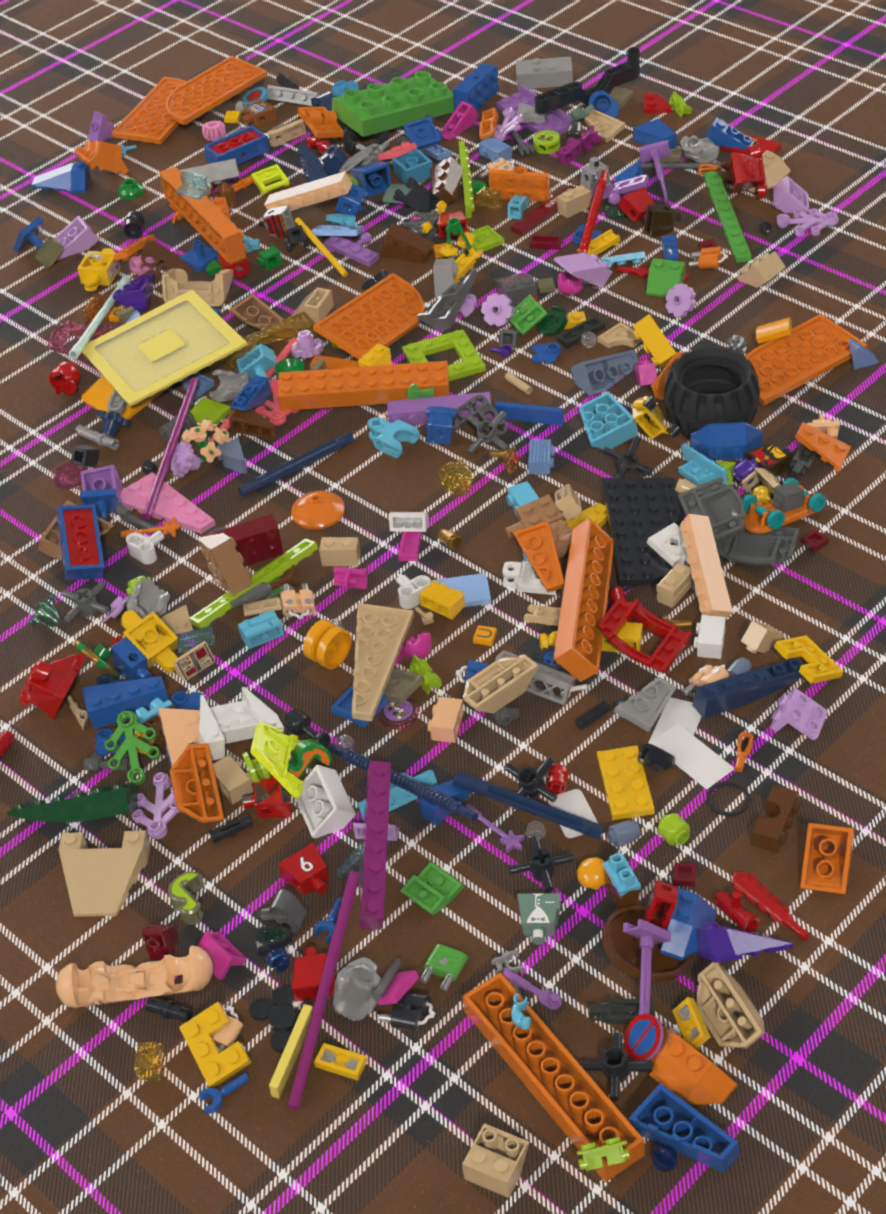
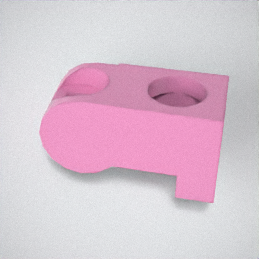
(138, 266)

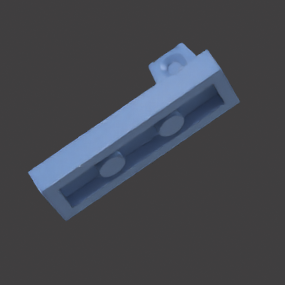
(437, 152)

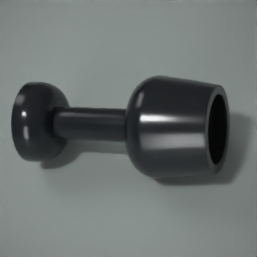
(299, 724)

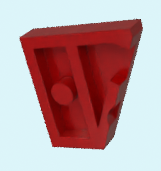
(655, 104)

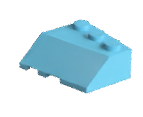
(607, 422)

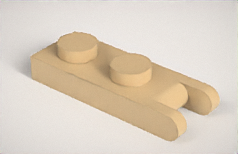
(543, 615)

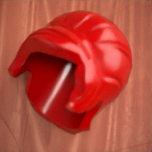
(65, 378)

